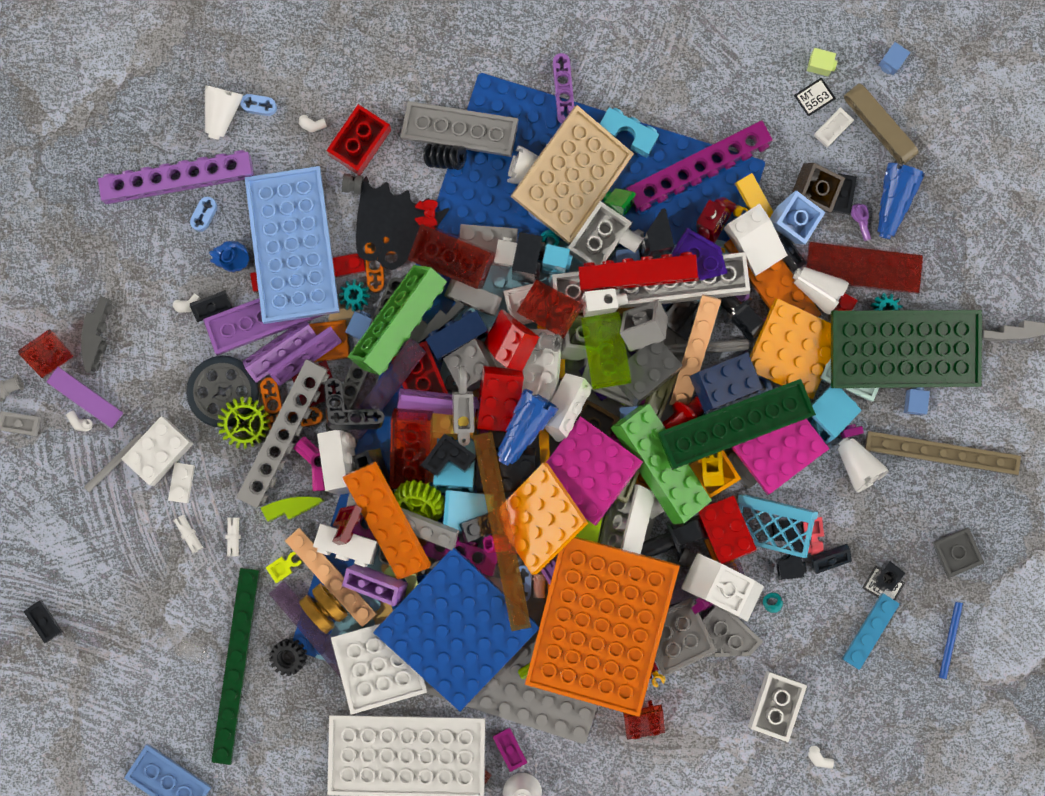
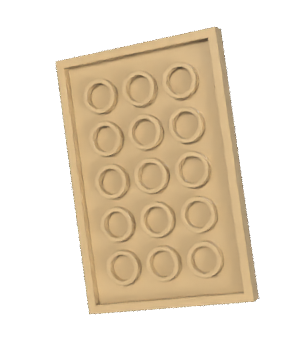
(572, 174)

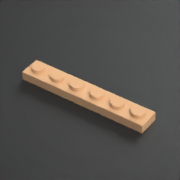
(695, 348)
(330, 577)

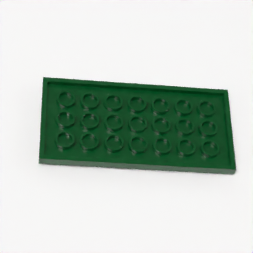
(906, 348)

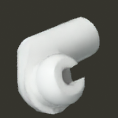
(310, 125)
(184, 306)
(79, 424)
(818, 760)

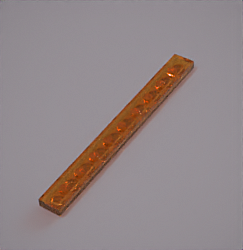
(501, 531)

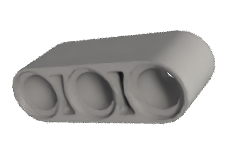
(474, 298)

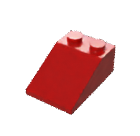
(510, 341)

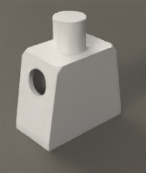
(595, 304)

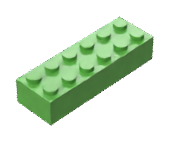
(397, 319)
(675, 489)

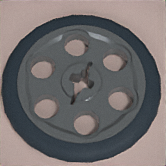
(199, 379)

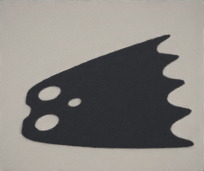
(388, 216)

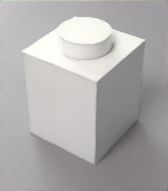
(505, 252)

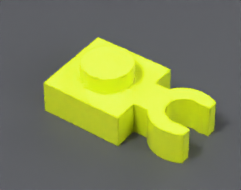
(281, 569)

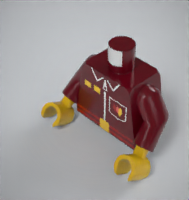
(715, 217)

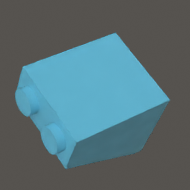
(833, 413)
(455, 479)
(463, 507)

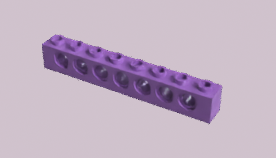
(109, 182)

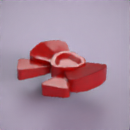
(429, 211)

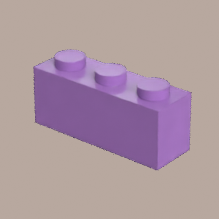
(375, 584)

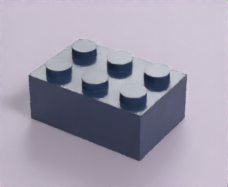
(456, 334)
(726, 382)

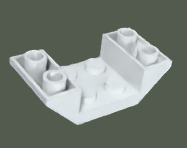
(722, 586)

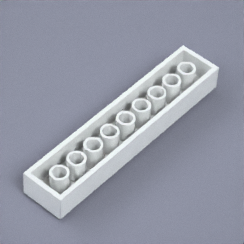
(726, 285)

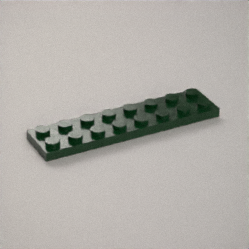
(736, 424)

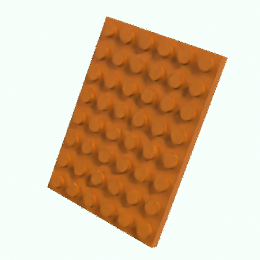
(602, 625)

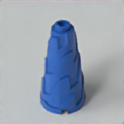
(898, 193)
(529, 418)

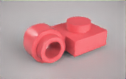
(815, 545)

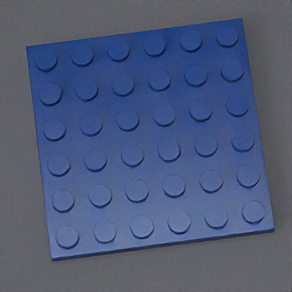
(454, 629)

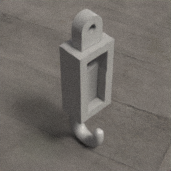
(463, 406)

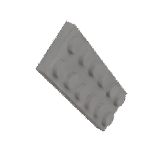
(460, 128)

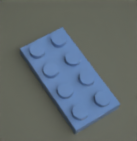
(163, 777)

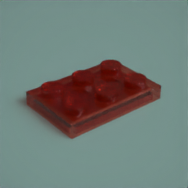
(550, 308)

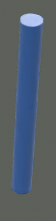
(950, 640)

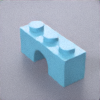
(644, 137)
(556, 260)

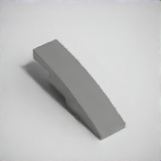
(1024, 331)

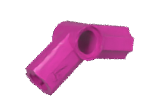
(310, 454)

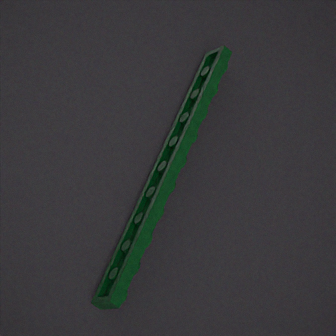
(235, 666)

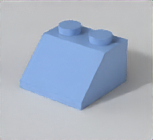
(796, 218)

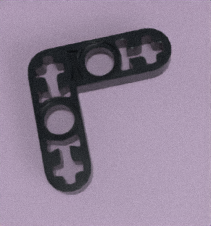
(340, 412)

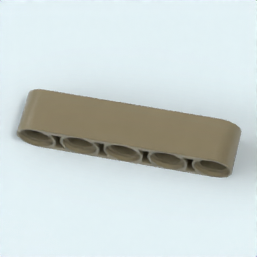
(881, 124)

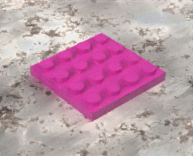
(781, 454)
(592, 469)

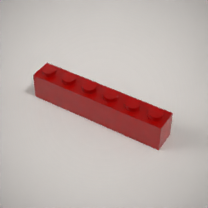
(639, 273)

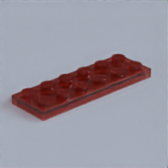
(867, 267)

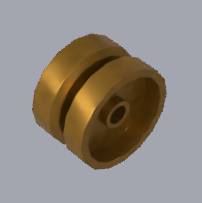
(320, 610)

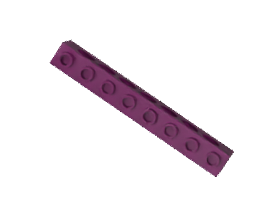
(756, 132)
(487, 566)

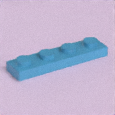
(870, 631)

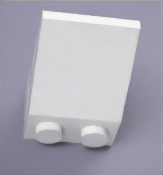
(758, 238)

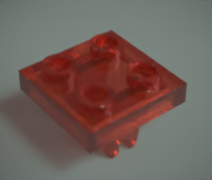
(45, 353)
(649, 723)

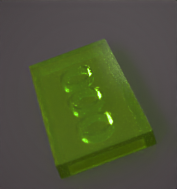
(605, 350)

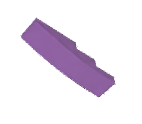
(84, 397)

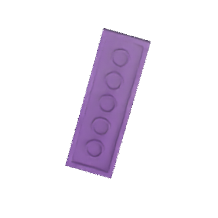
(243, 326)

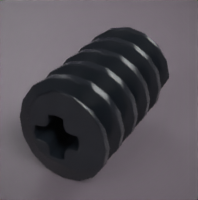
(444, 156)

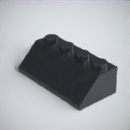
(658, 238)

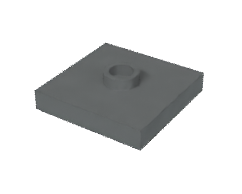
(958, 552)

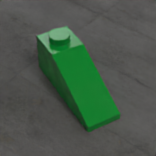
(620, 200)

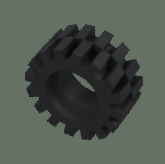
(280, 664)

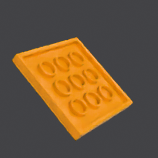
(792, 347)
(542, 518)

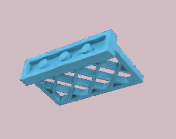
(783, 510)

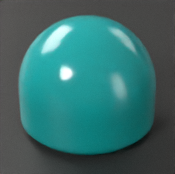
(549, 233)
(773, 608)

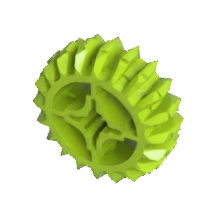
(236, 428)
(421, 499)

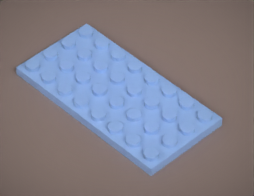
(291, 245)

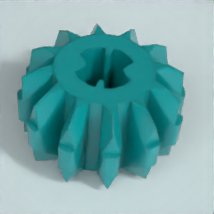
(360, 297)
(884, 301)

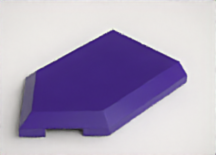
(709, 255)

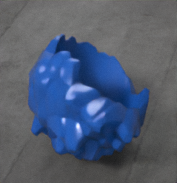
(230, 256)

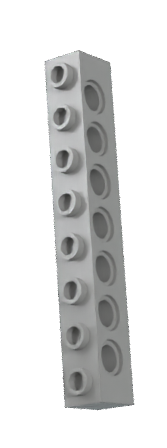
(247, 492)

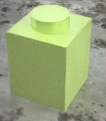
(822, 62)

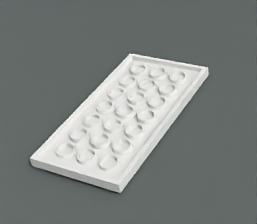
(406, 756)

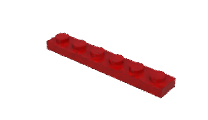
(343, 266)

